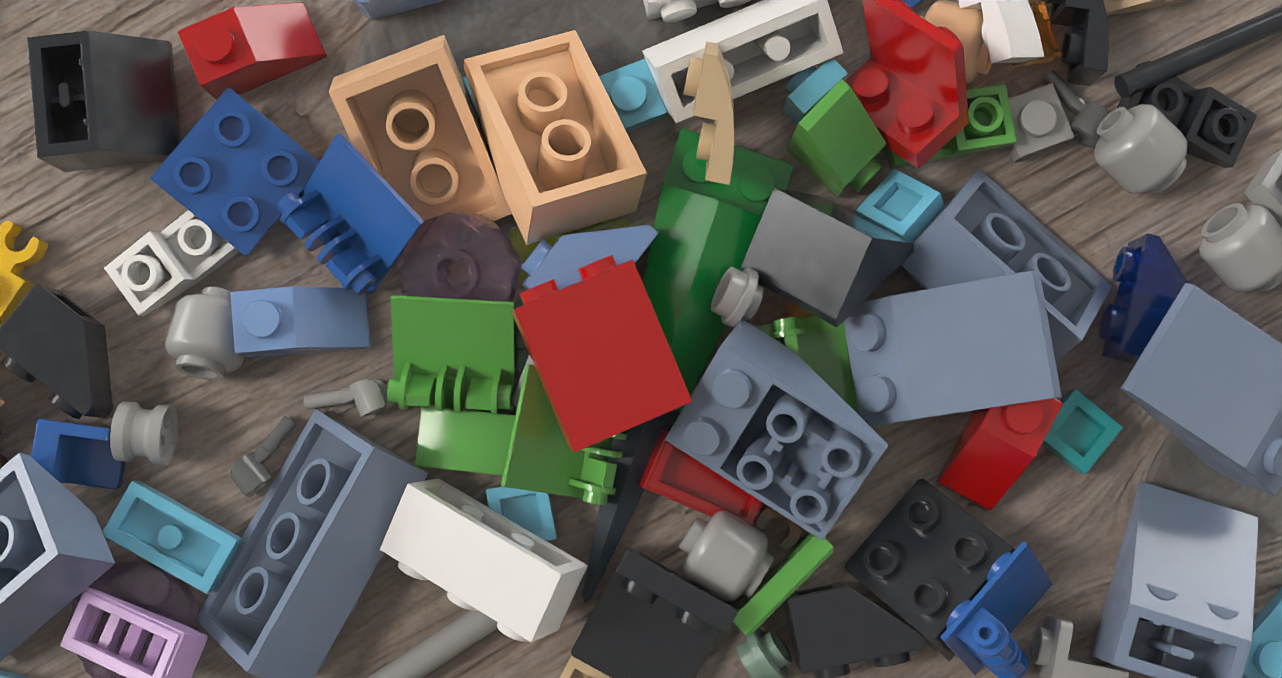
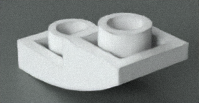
(1008, 30)
(168, 262)

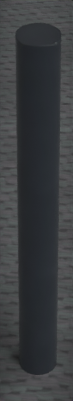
(1199, 53)

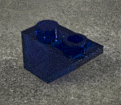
(1145, 293)

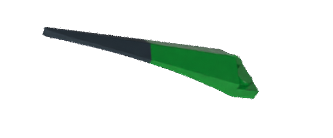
(700, 236)

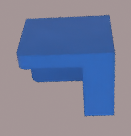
(77, 453)

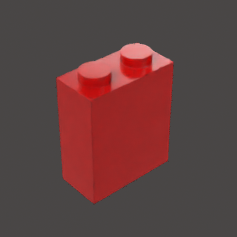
(600, 352)

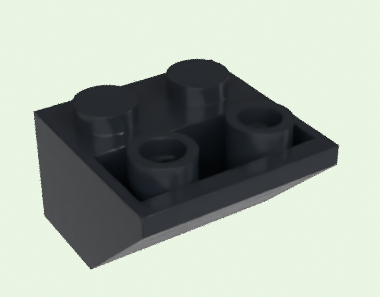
(102, 99)

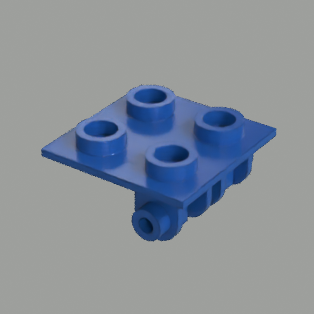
(235, 171)
(353, 216)
(983, 627)

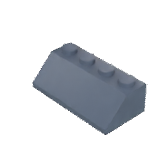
(308, 551)

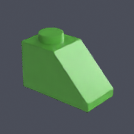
(838, 141)

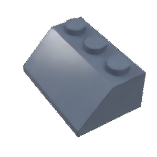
(992, 235)
(46, 549)

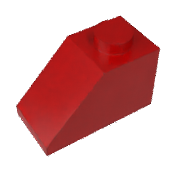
(251, 46)
(997, 449)

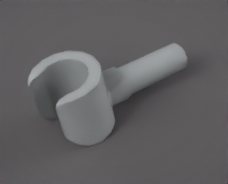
(368, 395)

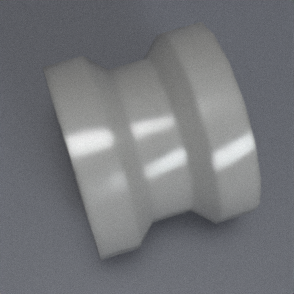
(144, 433)

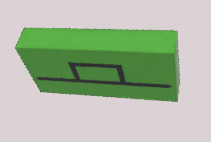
(781, 582)

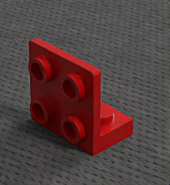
(911, 81)

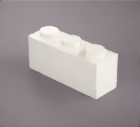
(756, 44)
(482, 560)

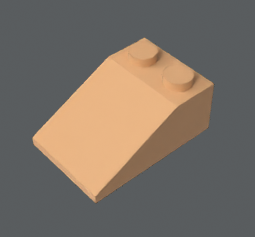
(421, 131)
(554, 137)

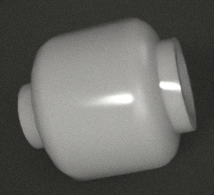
(1140, 149)
(1243, 247)
(203, 335)
(726, 556)

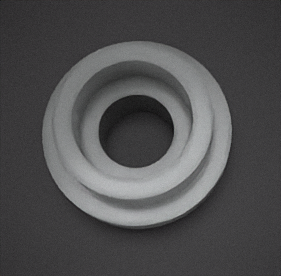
(737, 296)

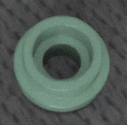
(764, 655)

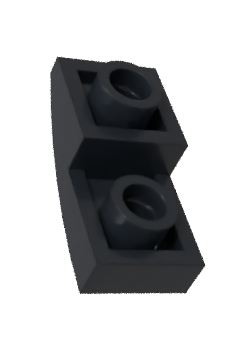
(1087, 42)
(1206, 117)

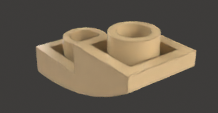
(711, 86)

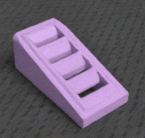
(171, 653)

